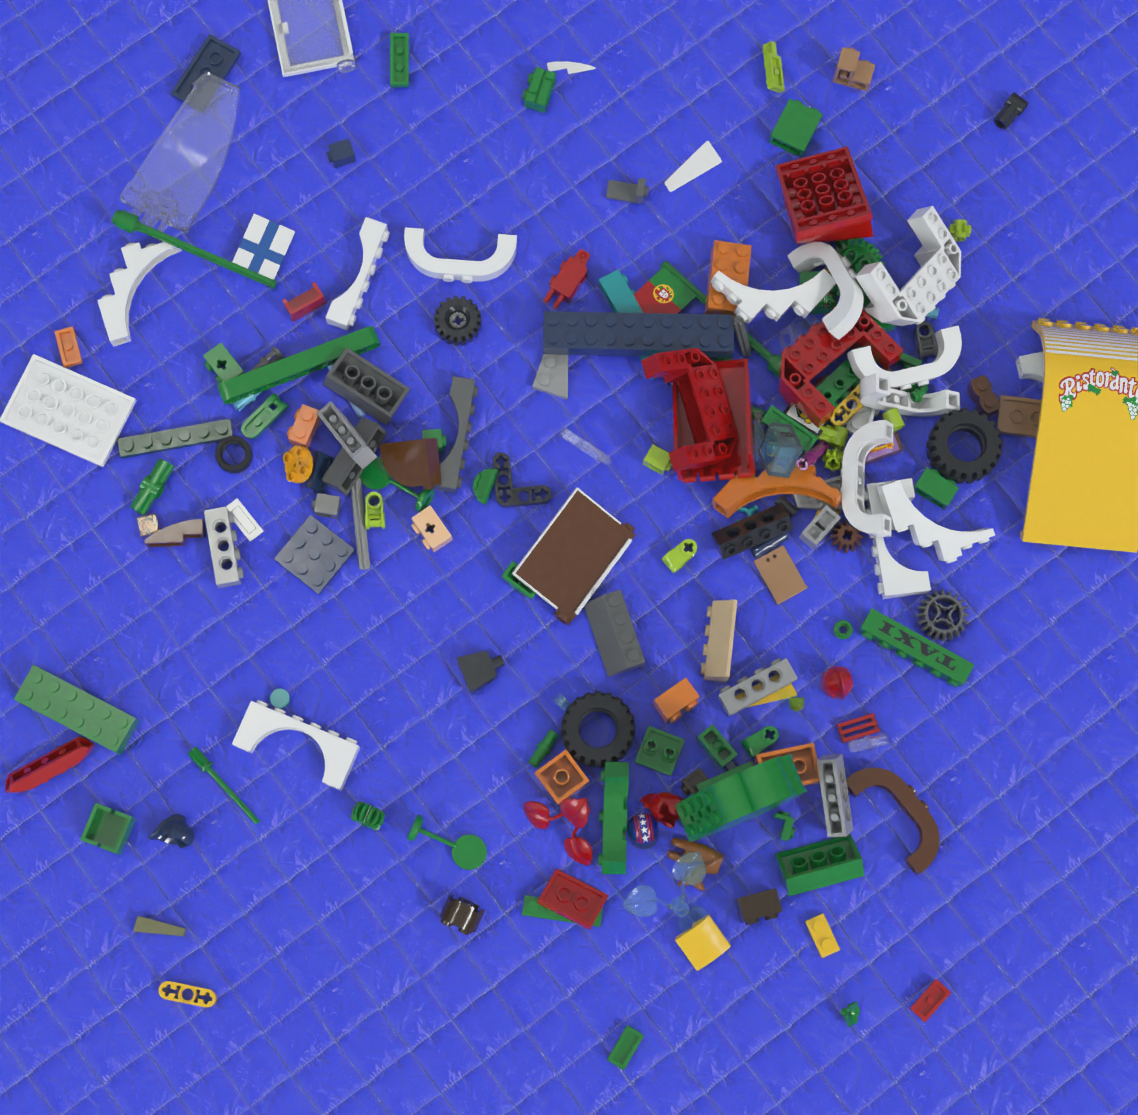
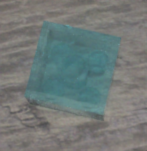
(780, 450)

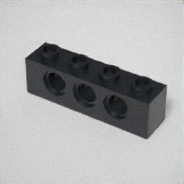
(752, 531)

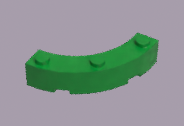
(614, 817)

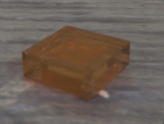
(148, 525)

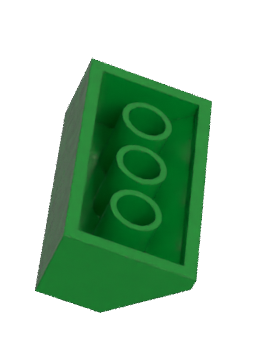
(820, 864)

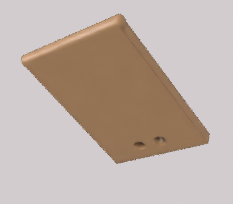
(780, 575)

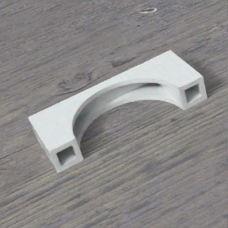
(893, 578)
(263, 721)

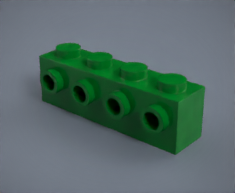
(839, 383)

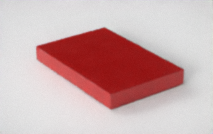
(572, 899)

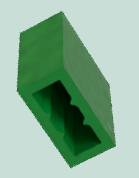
(795, 127)

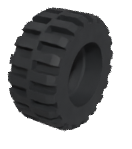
(978, 427)
(603, 703)

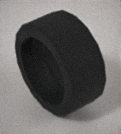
(233, 440)

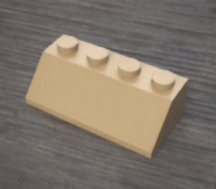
(720, 640)

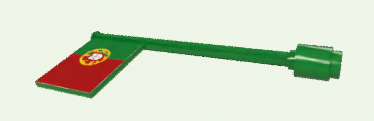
(671, 292)

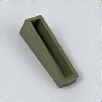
(148, 925)

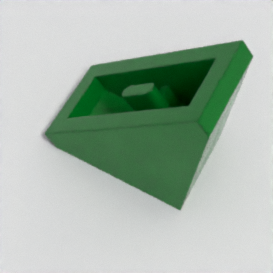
(516, 584)

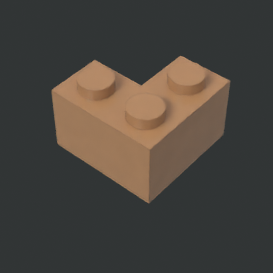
(852, 71)

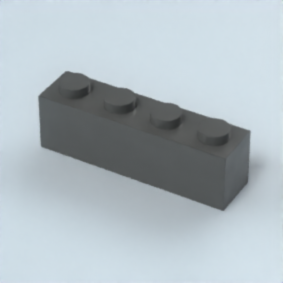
(344, 470)

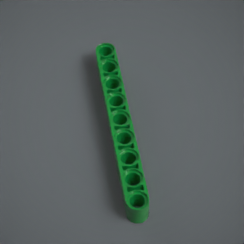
(296, 365)

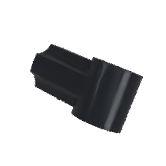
(1014, 106)

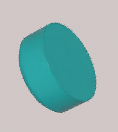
(280, 698)

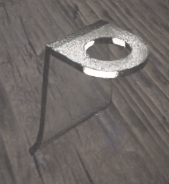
(797, 329)

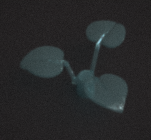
(689, 870)

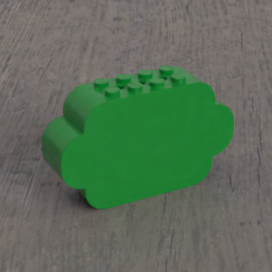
(740, 797)

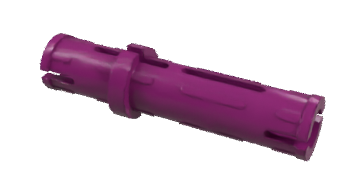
(810, 457)

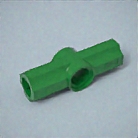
(152, 487)

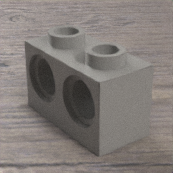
(819, 527)

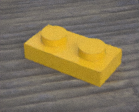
(822, 935)

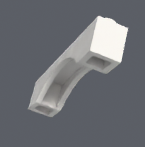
(343, 308)

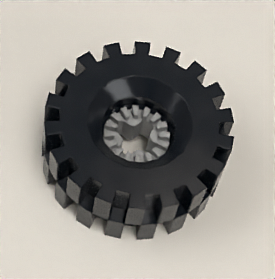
(447, 314)

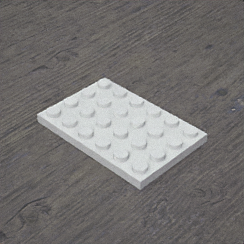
(68, 410)

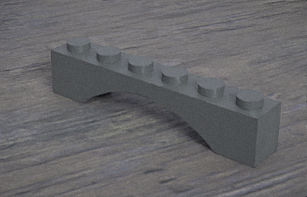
(462, 395)

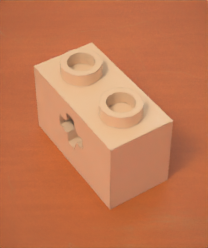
(426, 519)

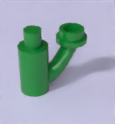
(916, 392)

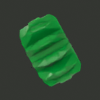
(367, 815)

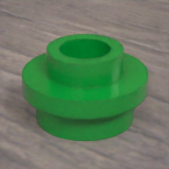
(842, 623)

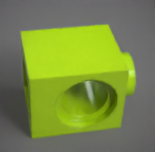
(657, 460)

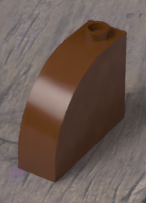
(413, 462)

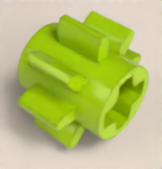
(959, 230)
(833, 459)

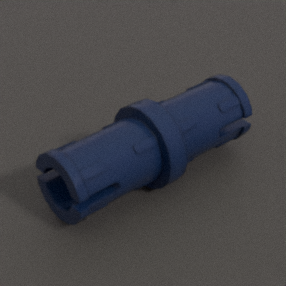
(769, 545)

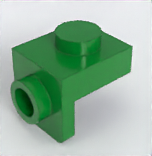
(787, 829)

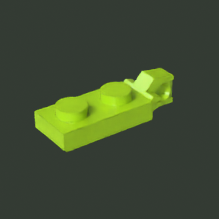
(773, 68)

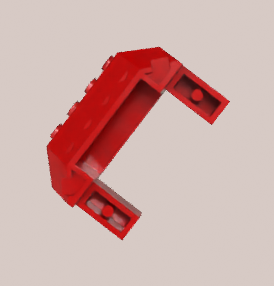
(817, 351)
(703, 403)

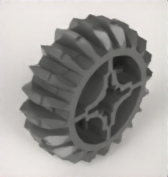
(939, 609)

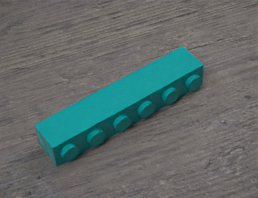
(619, 295)

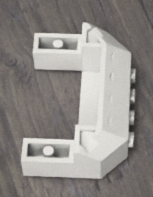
(938, 274)

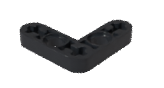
(514, 493)

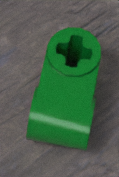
(757, 742)

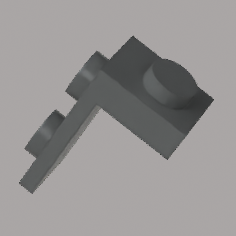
(627, 191)

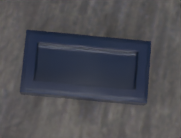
(320, 465)

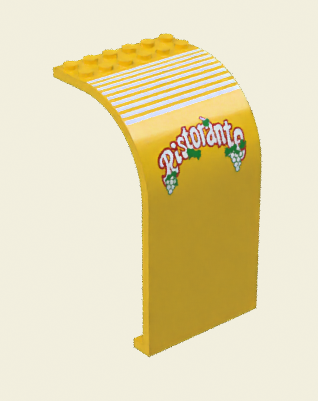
(1086, 439)

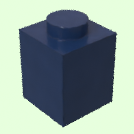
(341, 153)

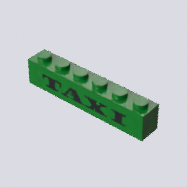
(916, 648)

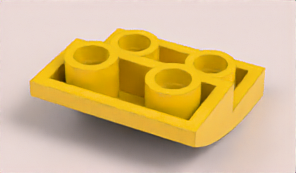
(703, 942)

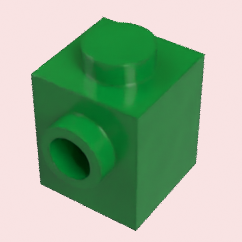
(436, 433)

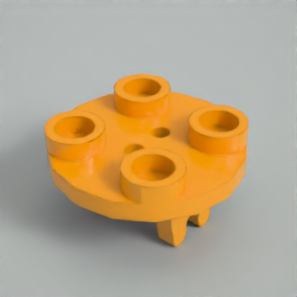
(298, 464)

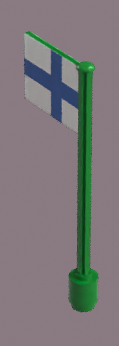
(256, 258)

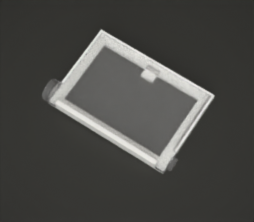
(311, 36)

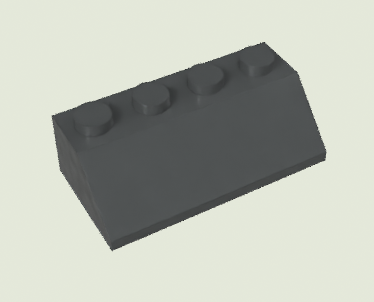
(366, 386)
(614, 633)

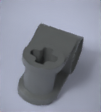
(927, 344)

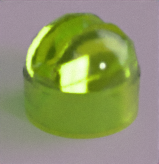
(796, 703)

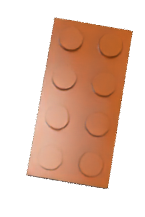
(732, 261)

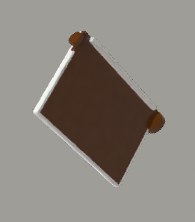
(574, 555)

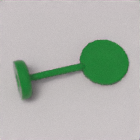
(376, 478)
(467, 851)

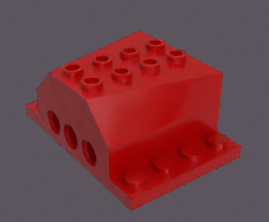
(825, 198)

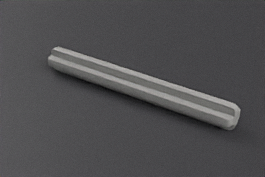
(359, 524)

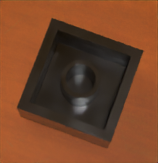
(758, 905)

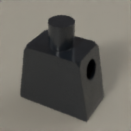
(479, 669)

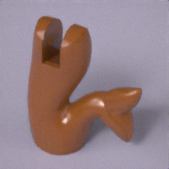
(710, 856)

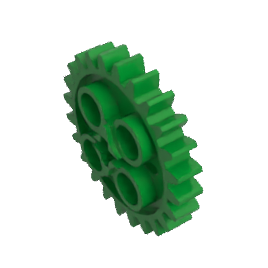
(860, 249)

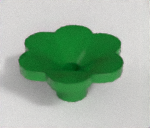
(851, 1013)

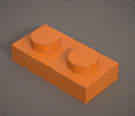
(68, 347)

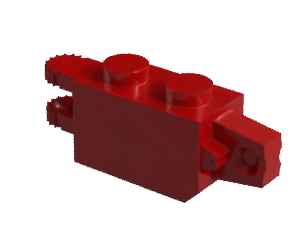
(569, 279)

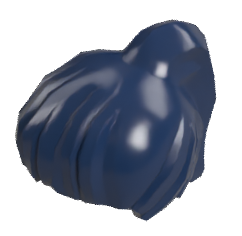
(174, 831)

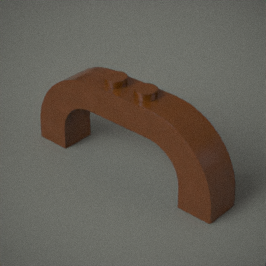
(914, 808)

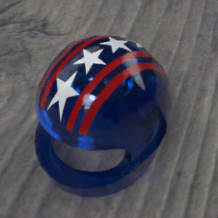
(643, 830)

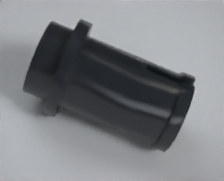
(791, 510)

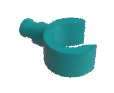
(749, 512)

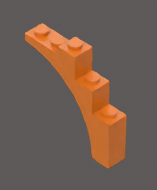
(801, 482)

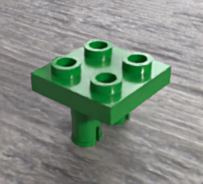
(659, 751)

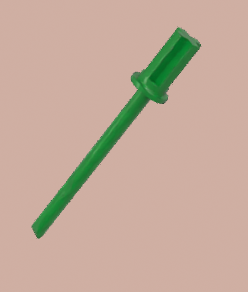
(205, 765)

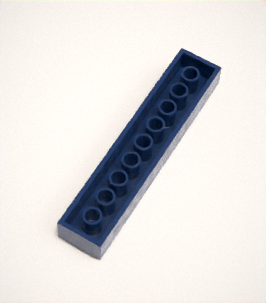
(636, 333)

